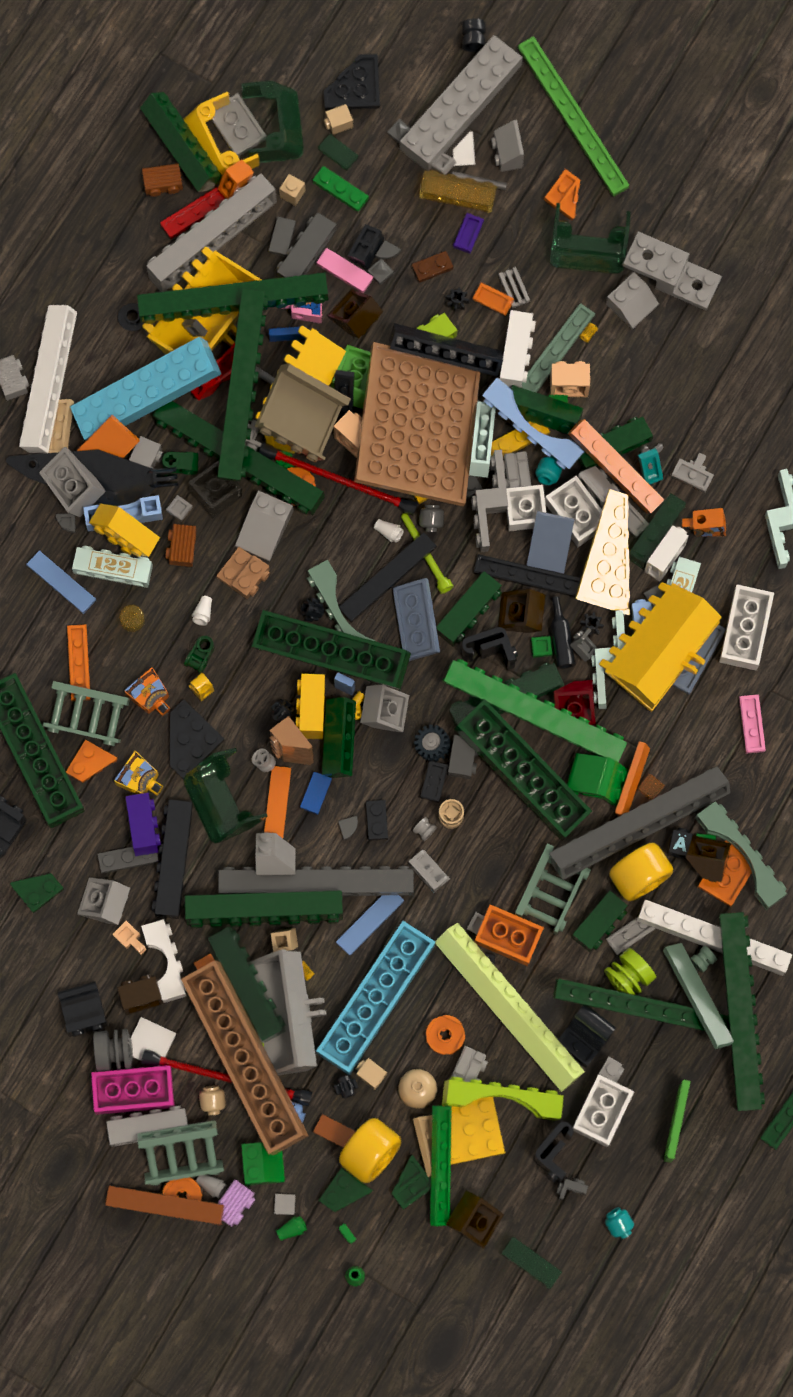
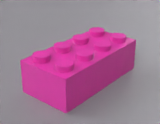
(132, 1090)

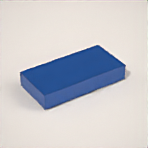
(285, 334)
(316, 793)

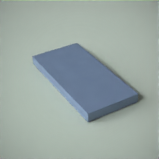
(416, 619)
(687, 680)

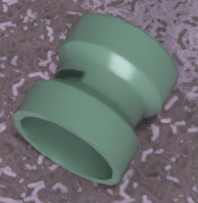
(703, 959)

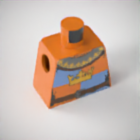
(713, 522)
(149, 693)

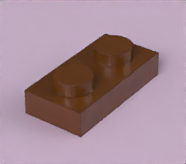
(432, 266)

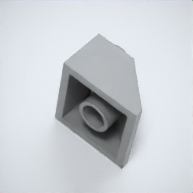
(508, 147)
(632, 300)
(596, 484)
(384, 708)
(274, 855)
(104, 900)

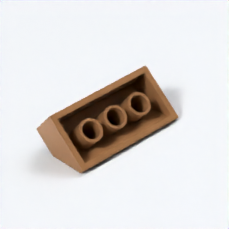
(290, 744)

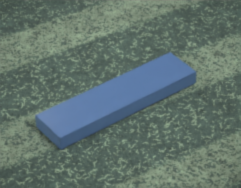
(61, 582)
(368, 923)

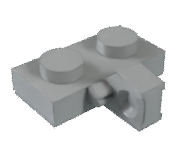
(693, 473)

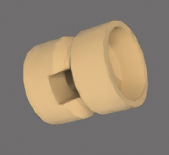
(451, 813)

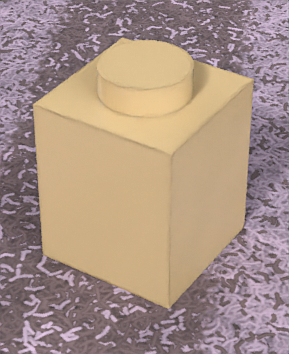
(338, 119)
(292, 189)
(284, 939)
(370, 1073)

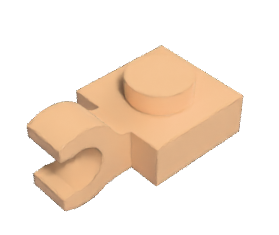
(128, 936)

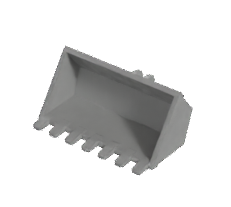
(286, 985)

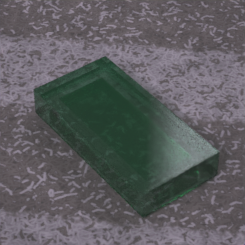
(338, 152)

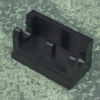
(366, 246)

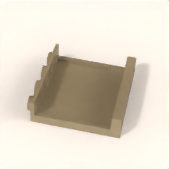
(300, 412)

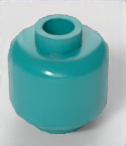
(548, 470)
(619, 1223)

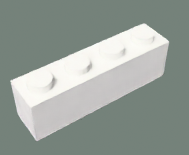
(516, 348)

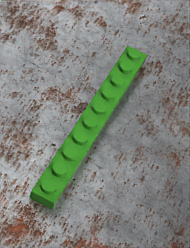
(573, 116)

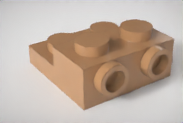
(244, 573)

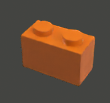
(234, 178)

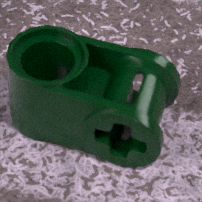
(184, 462)
(199, 655)

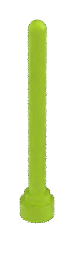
(444, 584)

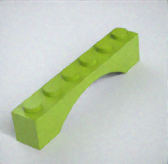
(542, 1105)

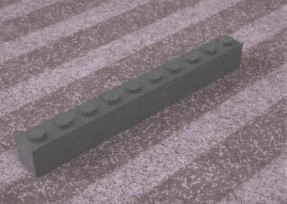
(639, 822)
(351, 882)

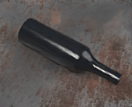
(561, 637)

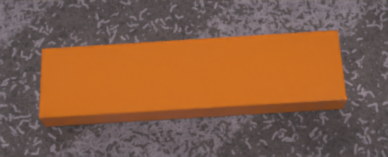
(78, 657)
(632, 779)
(278, 800)

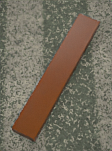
(165, 1205)

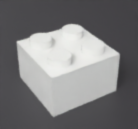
(523, 506)

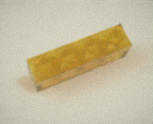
(458, 191)

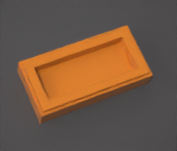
(493, 299)

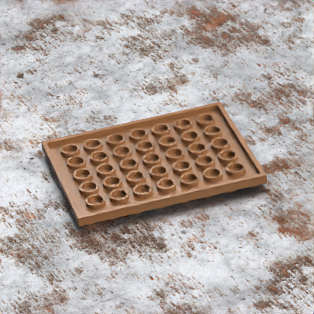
(417, 426)

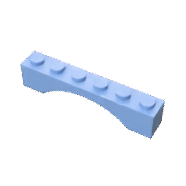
(503, 399)

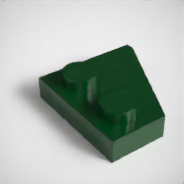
(37, 890)
(411, 1184)
(343, 1191)

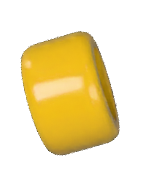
(641, 871)
(370, 1150)

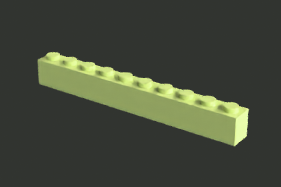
(509, 1007)

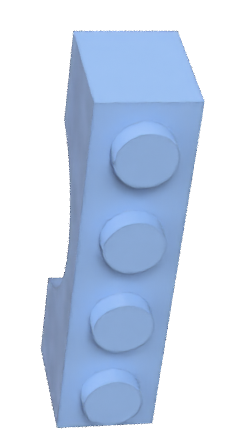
(143, 510)

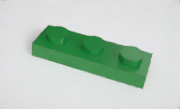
(340, 189)

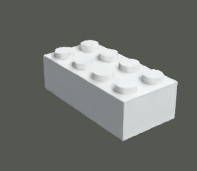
(746, 627)

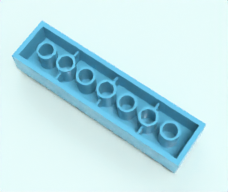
(148, 387)
(375, 998)

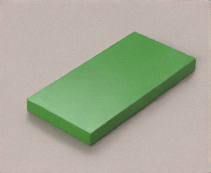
(676, 1121)

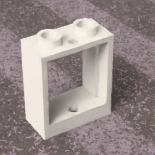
(666, 553)

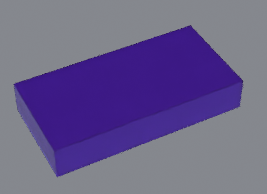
(468, 233)

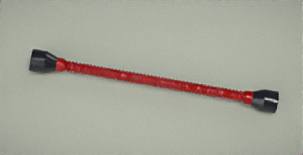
(405, 504)
(151, 1058)

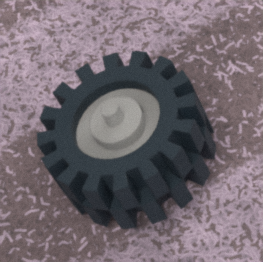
(432, 743)

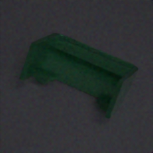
(289, 141)
(589, 252)
(214, 800)

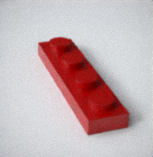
(192, 213)

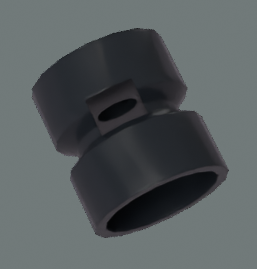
(473, 35)

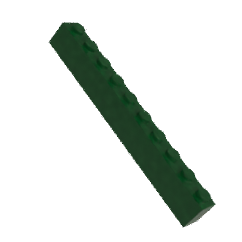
(227, 297)
(241, 385)
(258, 467)
(740, 1011)

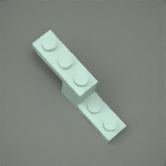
(781, 519)
(603, 653)

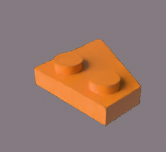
(565, 193)
(89, 761)

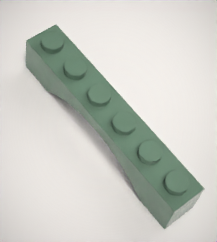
(325, 581)
(716, 823)

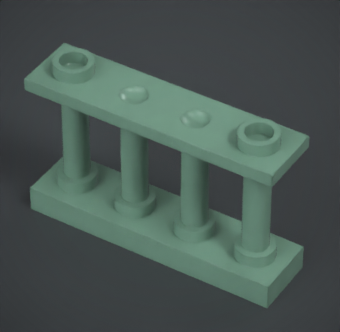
(80, 695)
(532, 890)
(187, 1134)

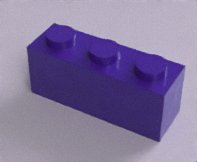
(143, 824)

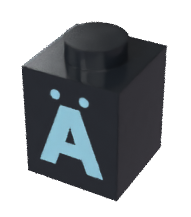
(680, 843)

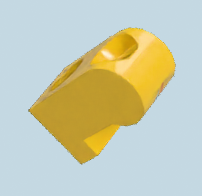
(201, 687)

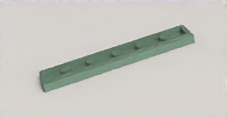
(558, 347)
(698, 996)

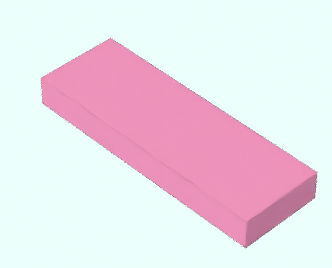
(344, 270)
(752, 724)

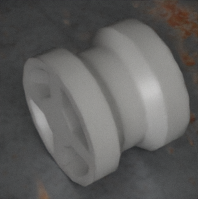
(259, 757)
(424, 829)

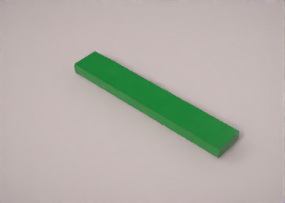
(441, 1165)

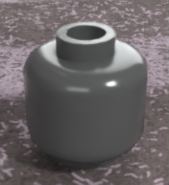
(431, 518)

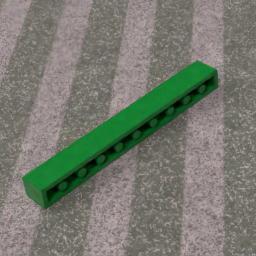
(534, 711)

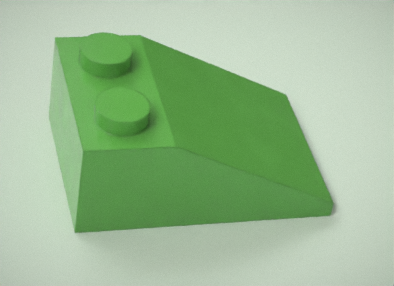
(356, 361)

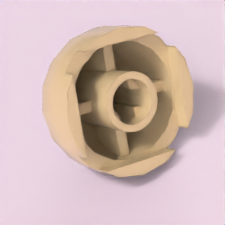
(417, 1088)

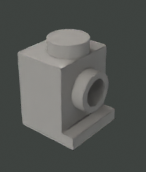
(612, 1070)

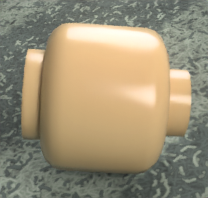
(212, 1100)

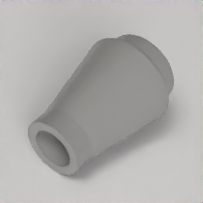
(212, 1185)

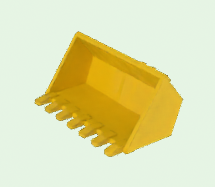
(215, 271)
(317, 358)
(662, 644)

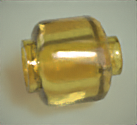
(132, 618)

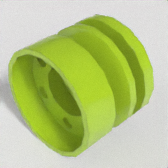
(627, 976)

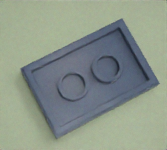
(550, 542)

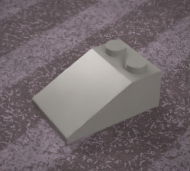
(72, 482)
(264, 525)

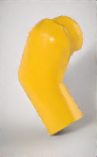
(359, 697)

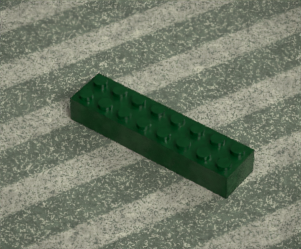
(331, 649)
(36, 754)
(523, 769)
(264, 908)

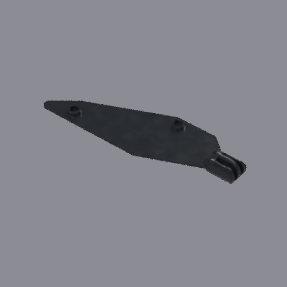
(121, 478)

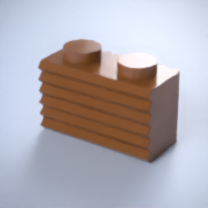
(162, 179)
(182, 545)

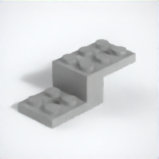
(672, 270)
(490, 501)

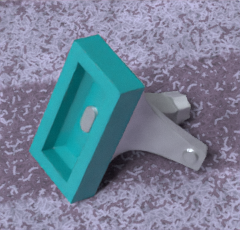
(650, 463)

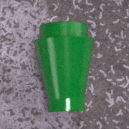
(292, 1228)
(355, 1282)

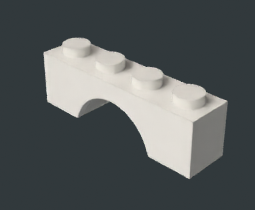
(157, 937)

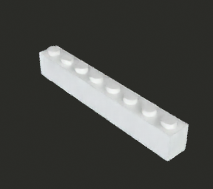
(48, 379)
(709, 935)

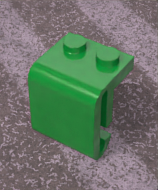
(597, 777)

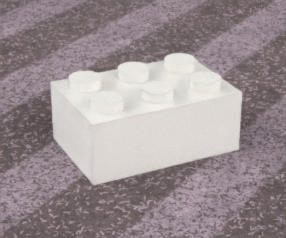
(576, 502)
(603, 1110)

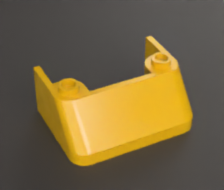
(197, 125)

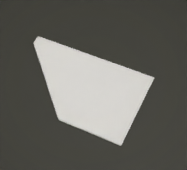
(464, 151)

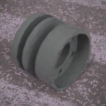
(112, 1050)

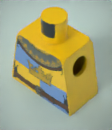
(138, 776)

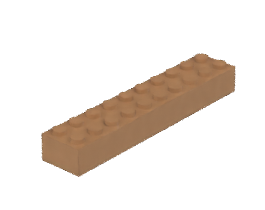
(244, 1057)

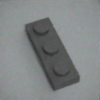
(124, 859)

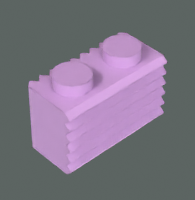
(235, 1201)

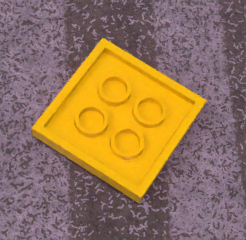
(475, 1131)

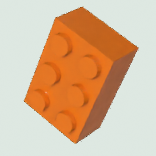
(508, 935)

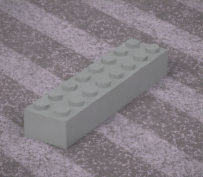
(461, 103)
(212, 232)

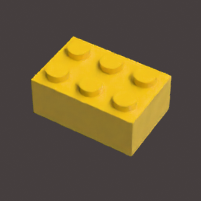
(124, 530)
(311, 705)

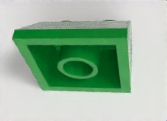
(260, 1166)

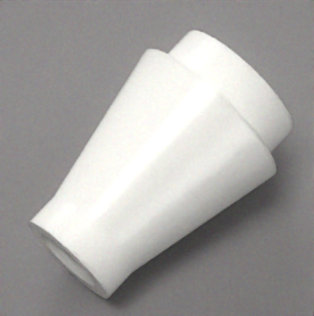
(389, 530)
(203, 611)

